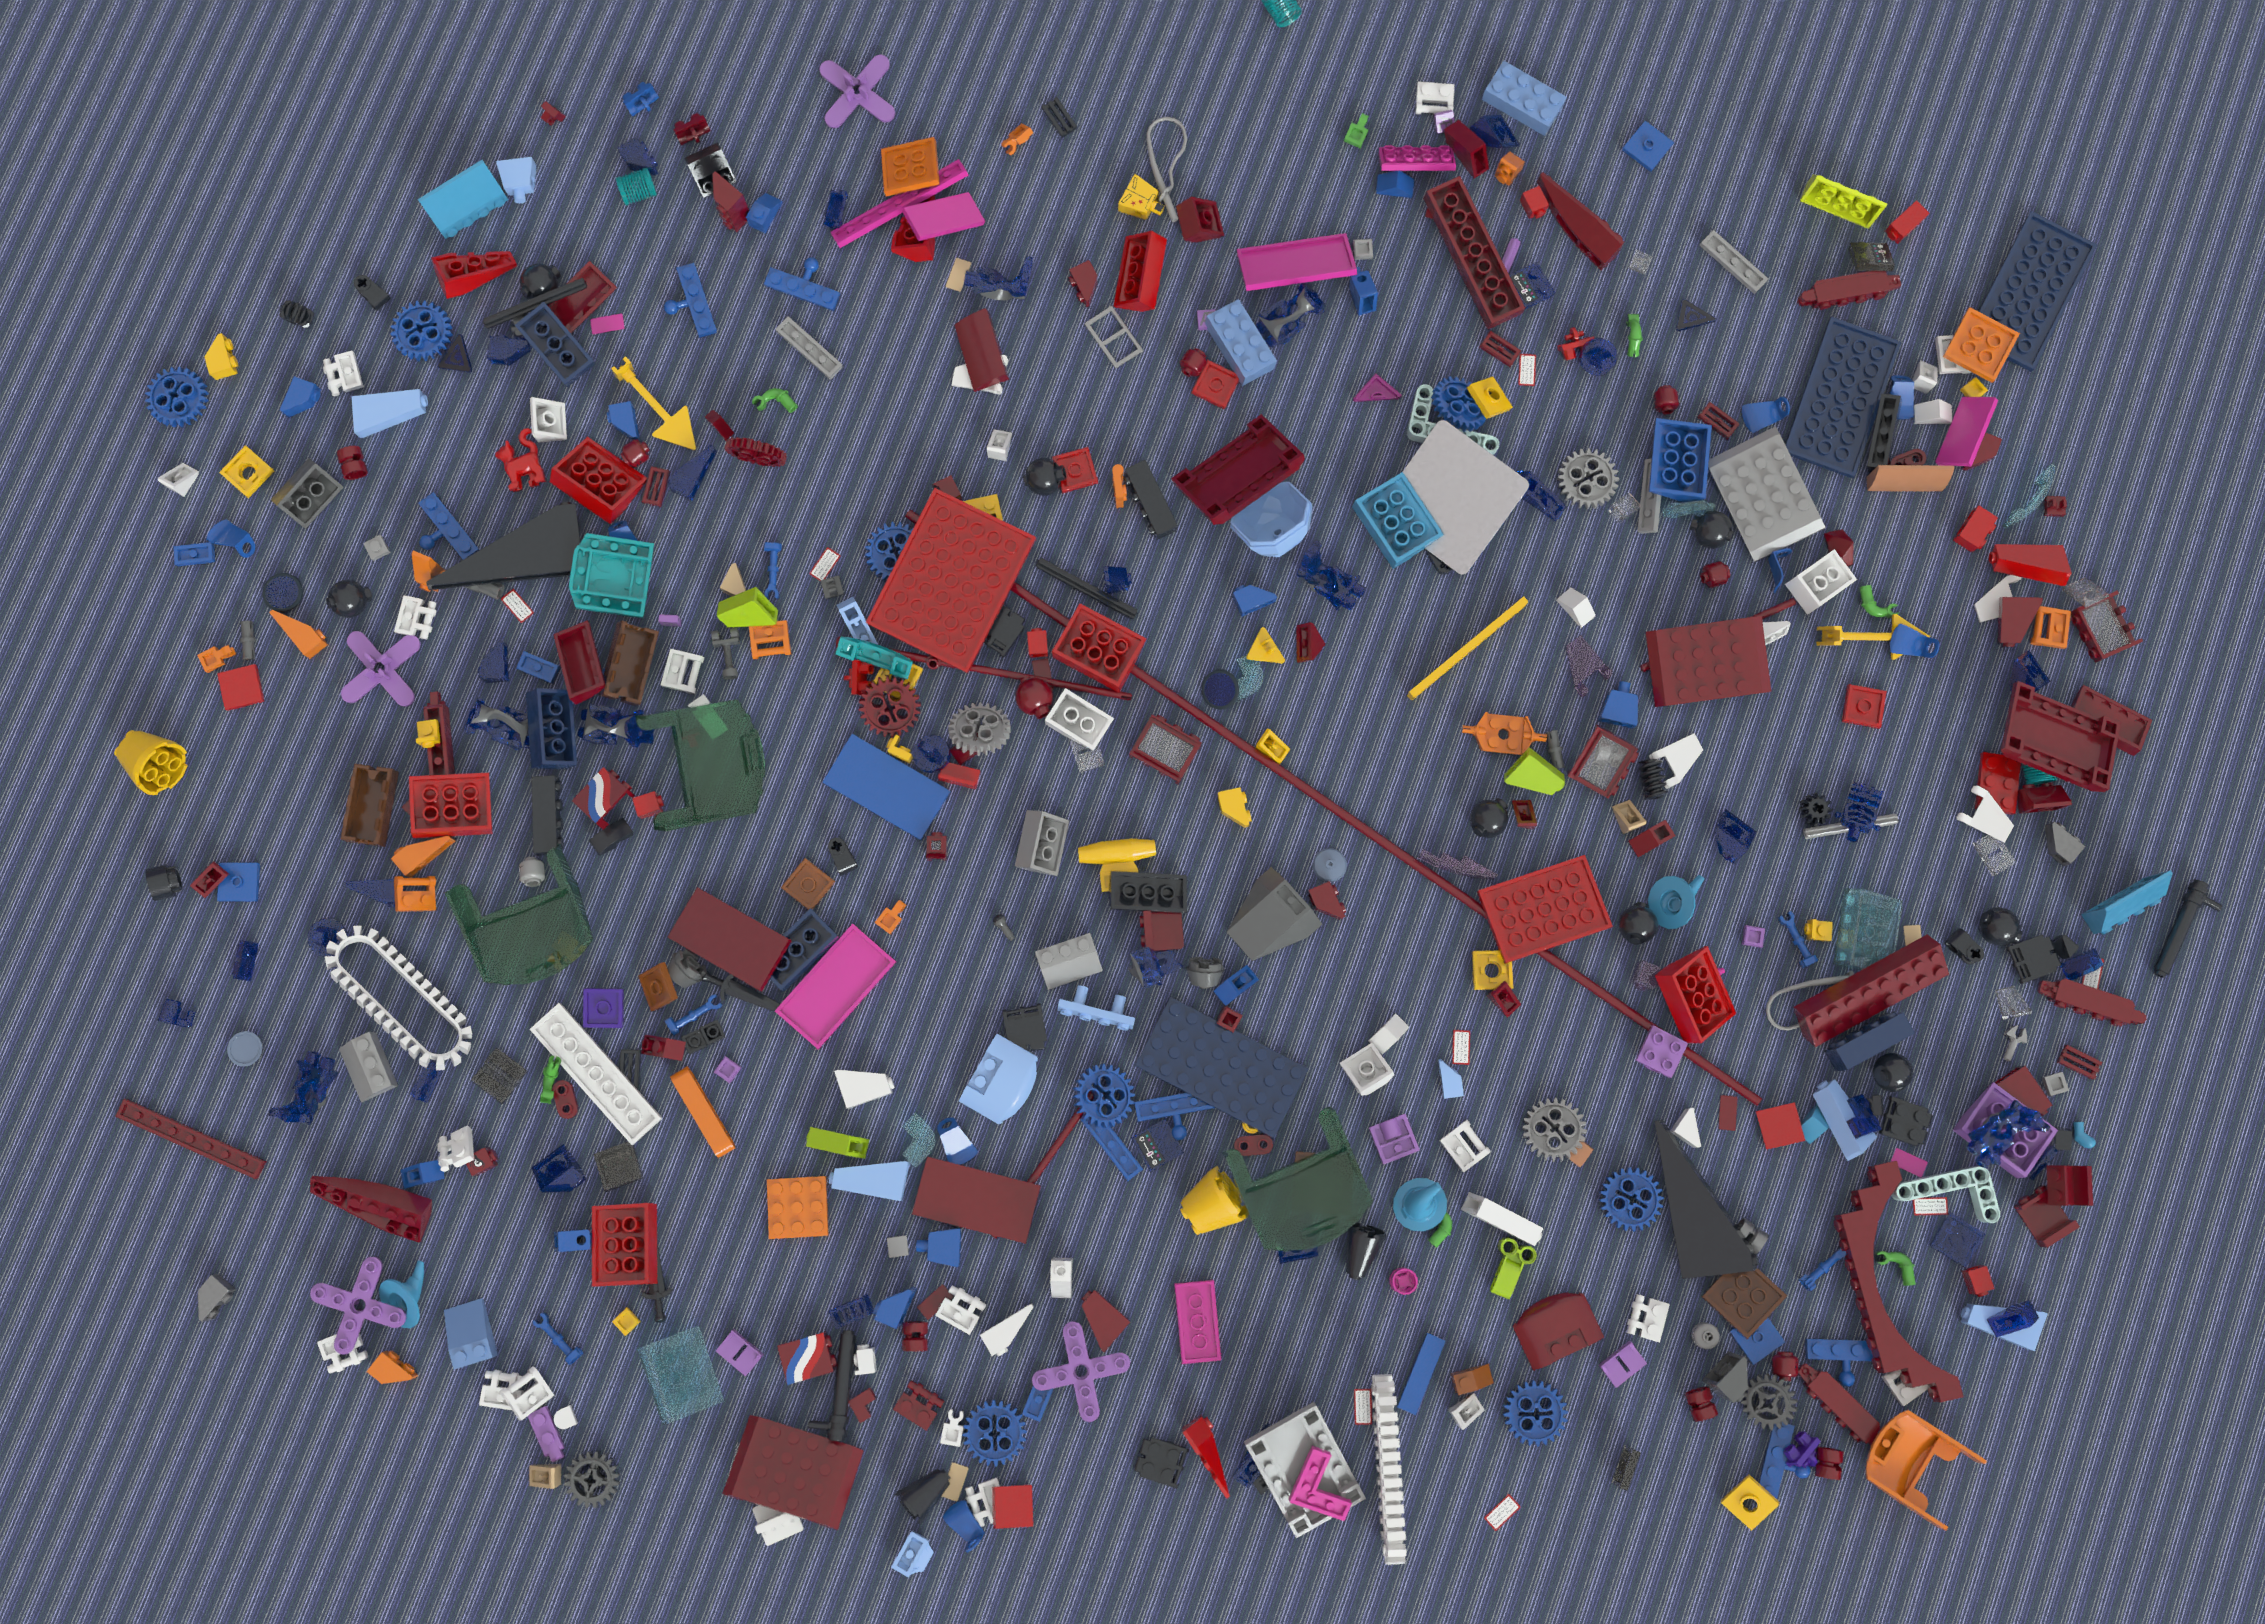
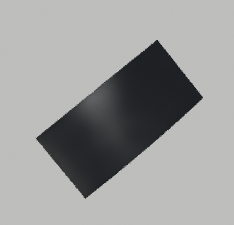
(608, 838)
(703, 1037)

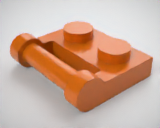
(1119, 490)
(2056, 629)
(770, 634)
(415, 899)

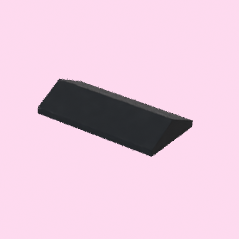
(1148, 892)

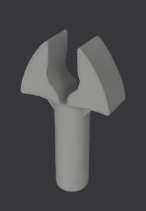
(2014, 1041)

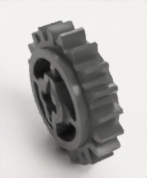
(1774, 1408)
(590, 1487)

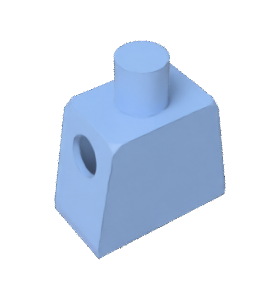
(518, 177)

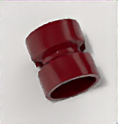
(351, 461)
(914, 1343)
(1701, 1403)
(1829, 1463)

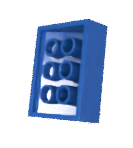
(1680, 460)

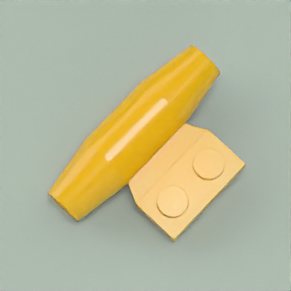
(1116, 856)

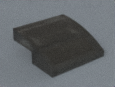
(499, 1076)

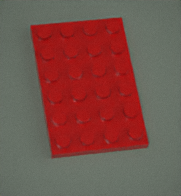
(1544, 909)

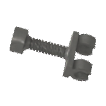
(729, 672)

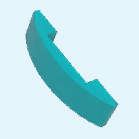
(875, 655)

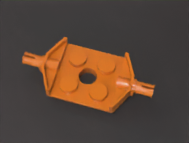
(1518, 729)

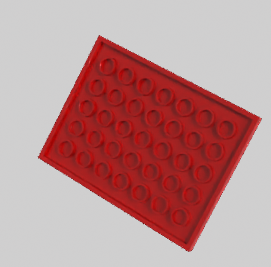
(951, 580)

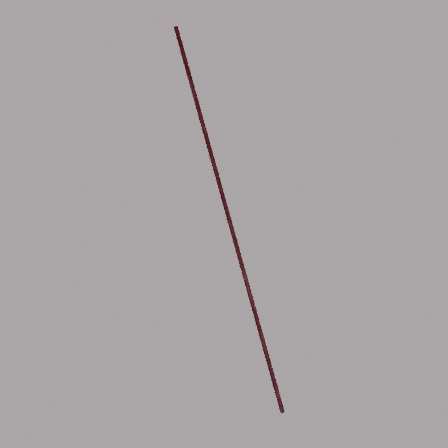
(1383, 842)

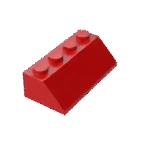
(1140, 271)

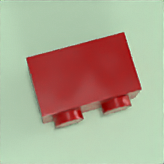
(1975, 529)

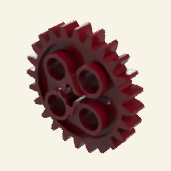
(755, 452)
(873, 711)

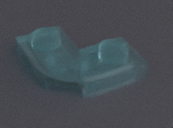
(1695, 507)
(1252, 677)
(924, 1140)

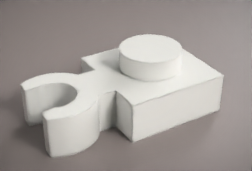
(952, 1431)

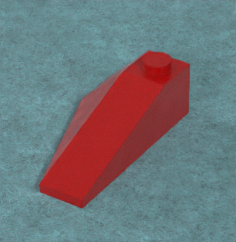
(907, 245)
(466, 272)
(1201, 1439)

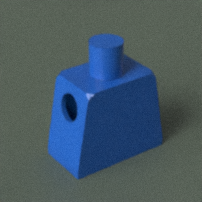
(1363, 292)
(1620, 707)
(566, 1240)
(942, 1246)

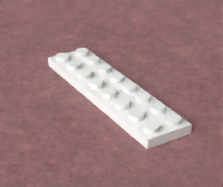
(596, 1073)

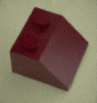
(1199, 220)
(2042, 799)

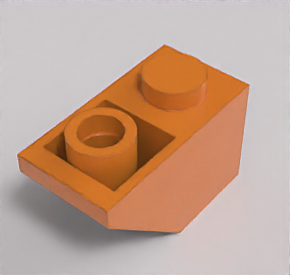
(1509, 168)
(390, 1369)

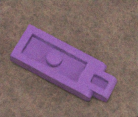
(547, 1433)

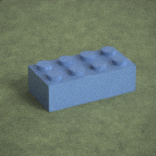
(1524, 98)
(1240, 342)

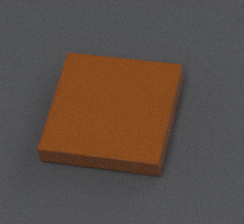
(808, 884)
(658, 986)

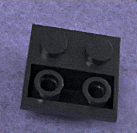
(705, 163)

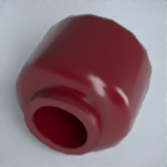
(1193, 362)
(1666, 399)
(635, 453)
(1715, 574)
(1785, 1365)

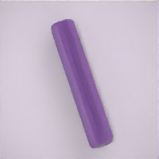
(1510, 253)

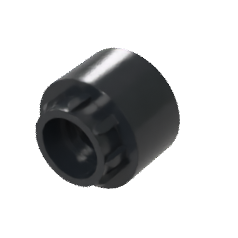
(163, 882)

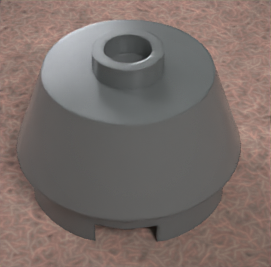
(685, 969)
(1205, 972)

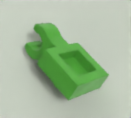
(1357, 133)

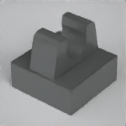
(832, 587)

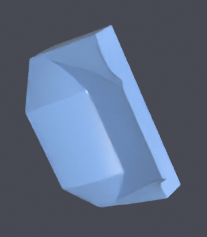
(913, 1555)

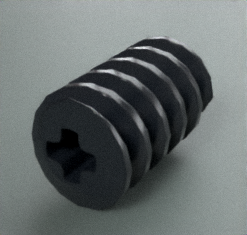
(1653, 779)

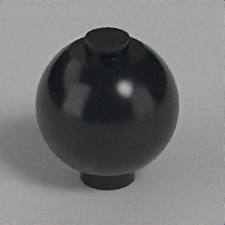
(538, 280)
(1044, 476)
(1712, 529)
(348, 598)
(1489, 818)
(1638, 924)
(2000, 927)
(1892, 1072)

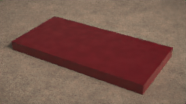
(729, 939)
(976, 1200)

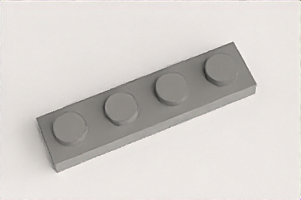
(1734, 262)
(809, 348)
(1649, 504)

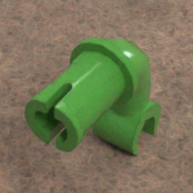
(1635, 335)
(780, 396)
(1870, 605)
(550, 1073)
(1442, 1232)
(1904, 1263)

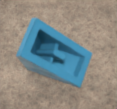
(1814, 1124)

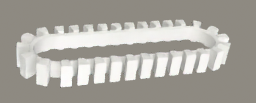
(417, 978)
(1388, 1466)

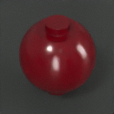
(1034, 697)

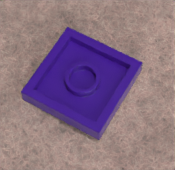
(603, 1008)

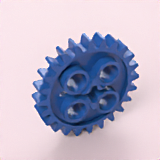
(416, 315)
(160, 392)
(1457, 404)
(880, 558)
(1114, 1083)
(1638, 1183)
(1535, 1431)
(977, 1433)

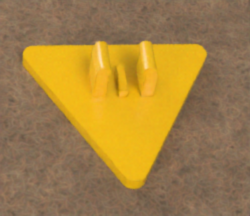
(1264, 649)

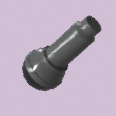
(1000, 921)

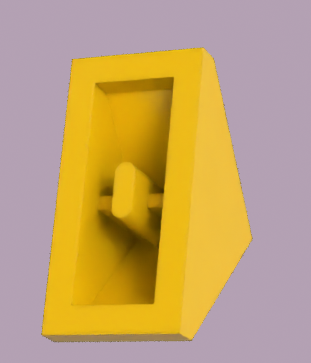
(1272, 746)

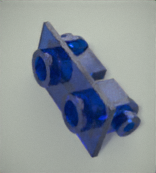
(835, 209)
(244, 968)
(426, 1082)

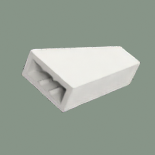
(1502, 1218)
(1061, 1277)

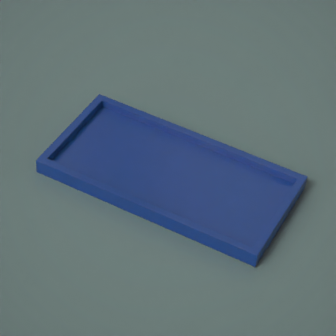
(886, 787)

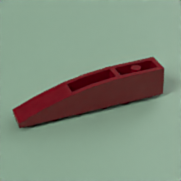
(1580, 224)
(378, 1204)

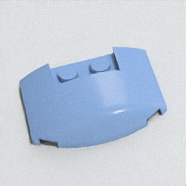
(1001, 1080)

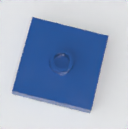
(1648, 146)
(240, 884)
(1760, 1343)

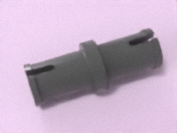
(247, 640)
(1554, 749)

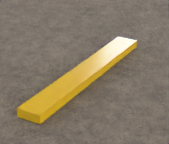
(1465, 650)

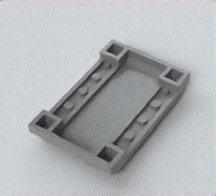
(1765, 494)
(1281, 1455)

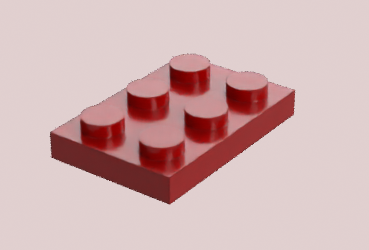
(2001, 779)

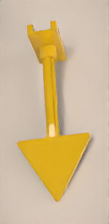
(676, 428)
(1834, 635)

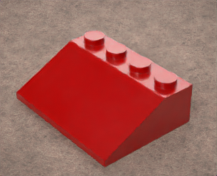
(597, 480)
(1098, 647)
(450, 805)
(1696, 995)
(624, 1244)

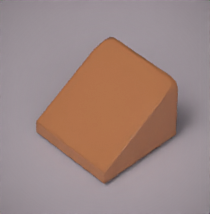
(1582, 1154)

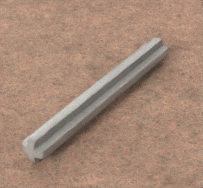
(1837, 828)

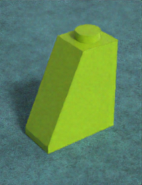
(747, 609)
(1535, 774)
(837, 1142)

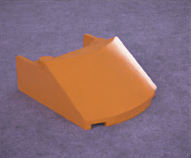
(1902, 1455)

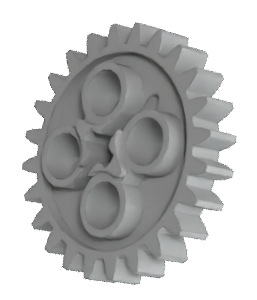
(1578, 464)
(991, 733)
(1568, 1118)

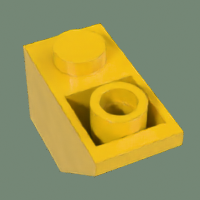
(220, 358)
(1233, 807)

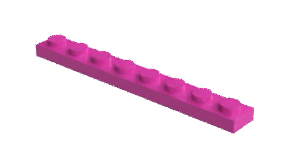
(894, 206)

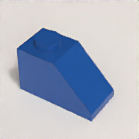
(763, 212)
(300, 397)
(624, 419)
(1251, 599)
(1236, 985)
(421, 1174)

